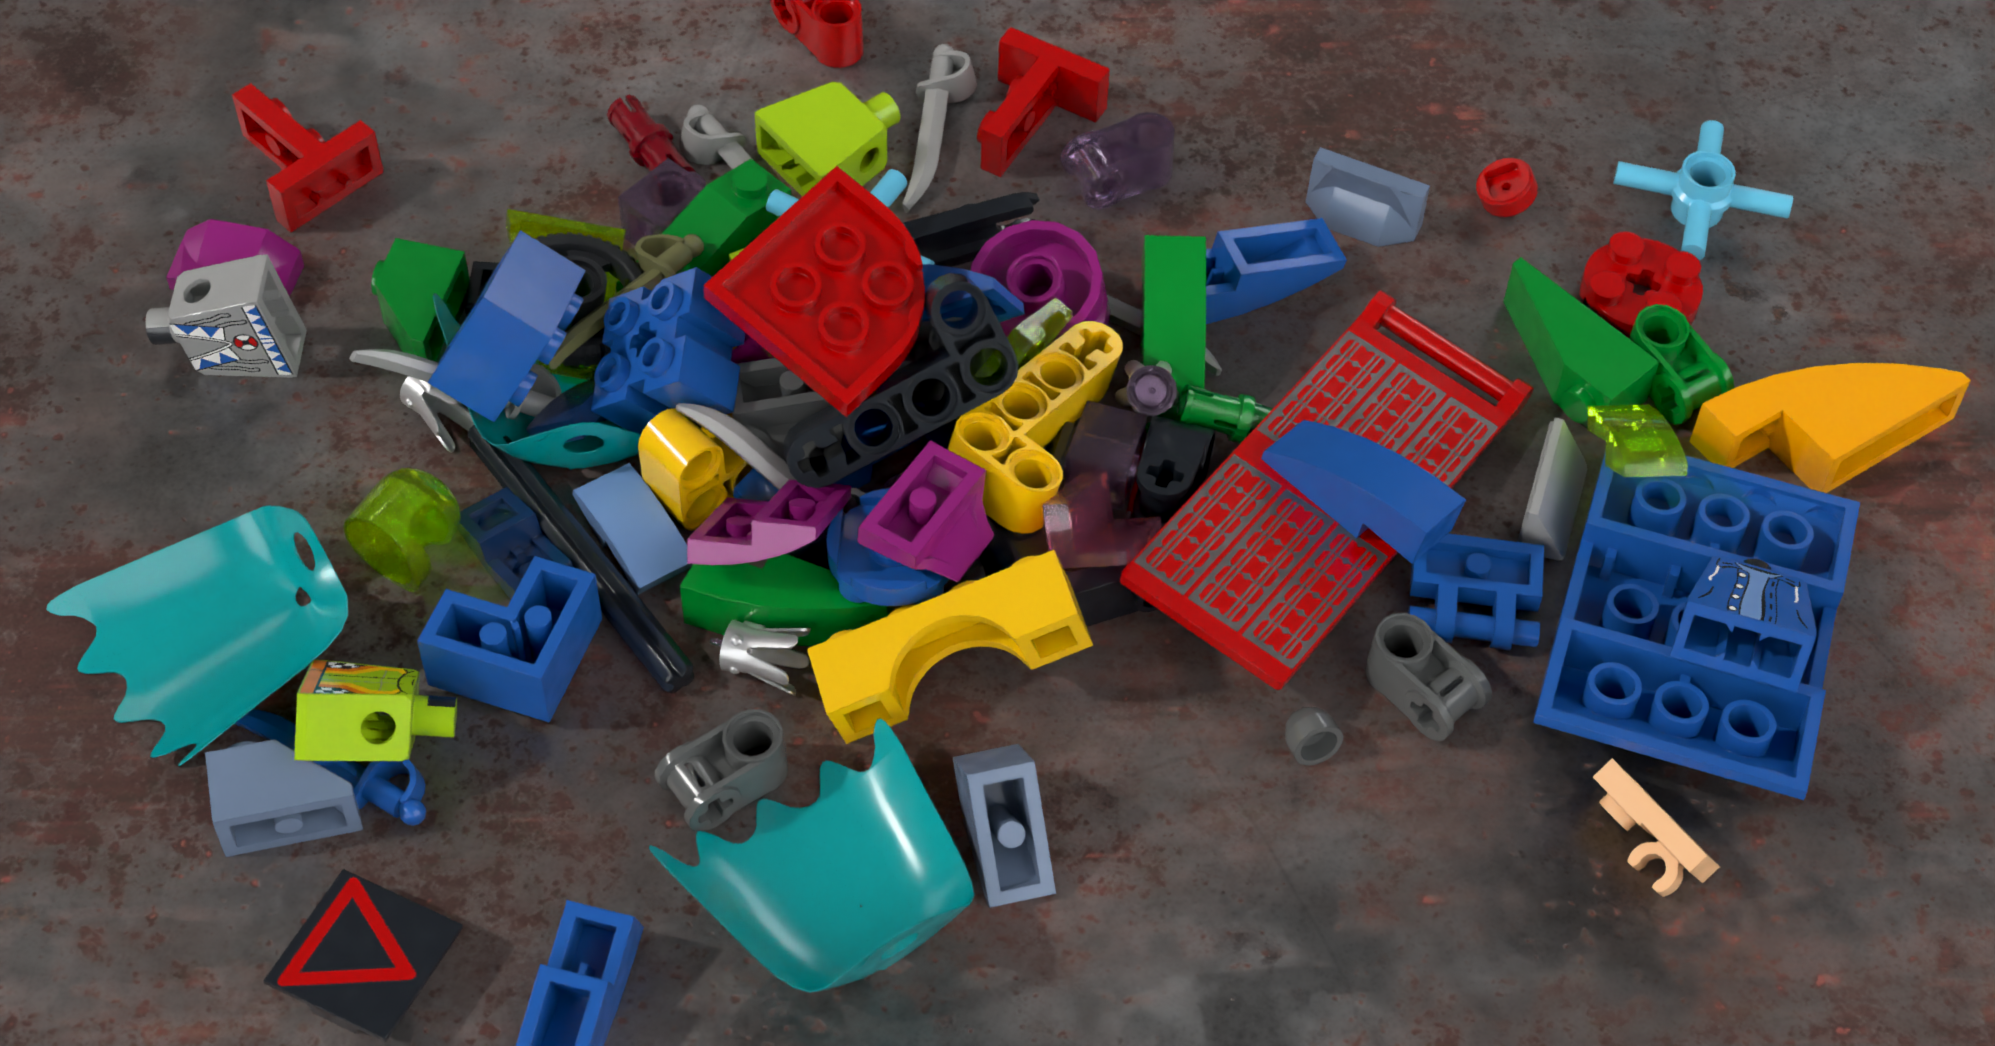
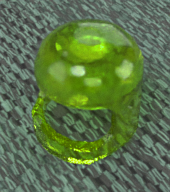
(401, 519)

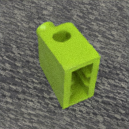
(825, 130)

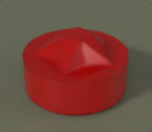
(1507, 187)

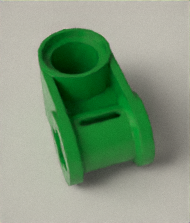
(1682, 363)

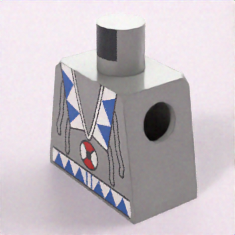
(232, 320)

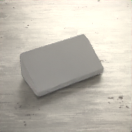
(1554, 492)

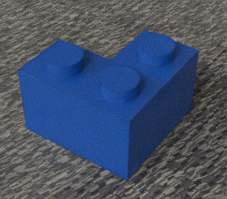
(511, 327)
(518, 652)

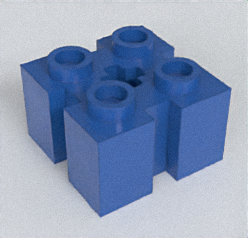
(665, 352)

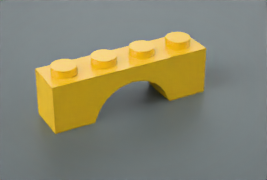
(878, 666)

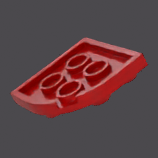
(829, 290)

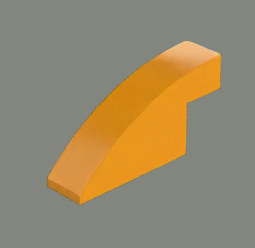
(1829, 417)

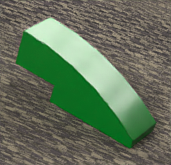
(1174, 308)
(777, 596)

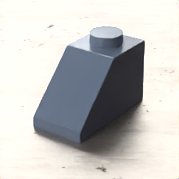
(274, 801)
(1005, 824)

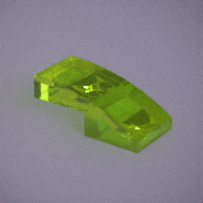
(1637, 441)

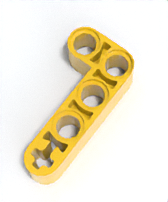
(1013, 428)
(687, 467)

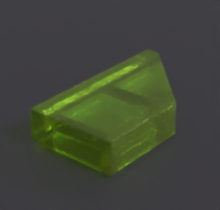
(1031, 335)

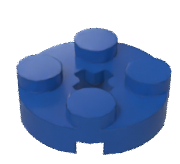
(869, 575)

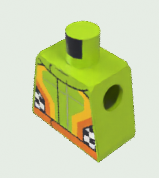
(343, 716)

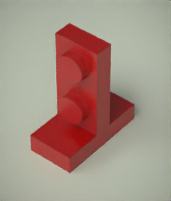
(1038, 82)
(313, 171)

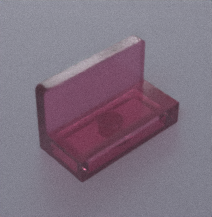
(1083, 526)

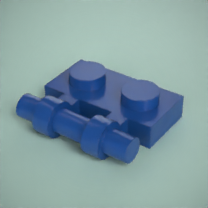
(1483, 574)

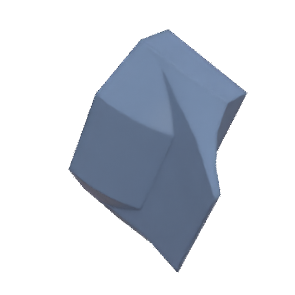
(1365, 200)

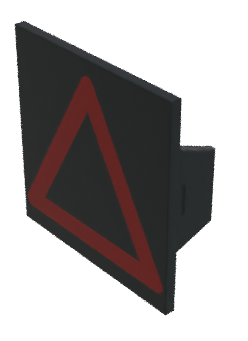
(363, 956)

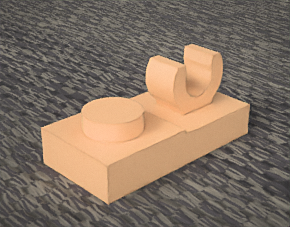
(1631, 805)

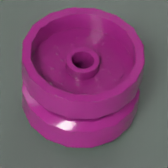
(1043, 263)

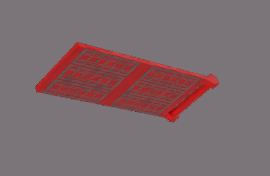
(1261, 562)

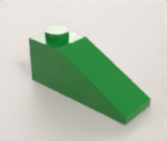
(727, 215)
(1574, 348)

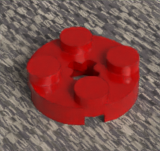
(1636, 260)

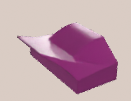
(225, 241)
(932, 515)

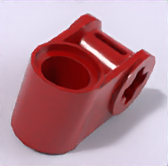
(825, 27)

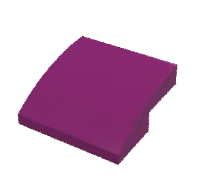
(762, 530)

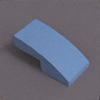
(634, 527)

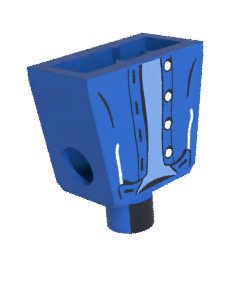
(1748, 623)

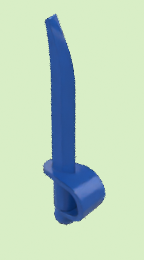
(367, 782)

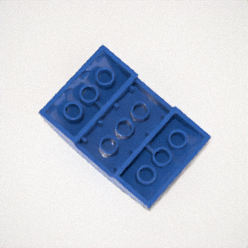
(1626, 600)

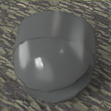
(1312, 735)

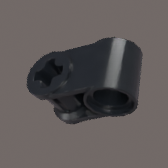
(1171, 467)

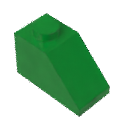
(406, 292)

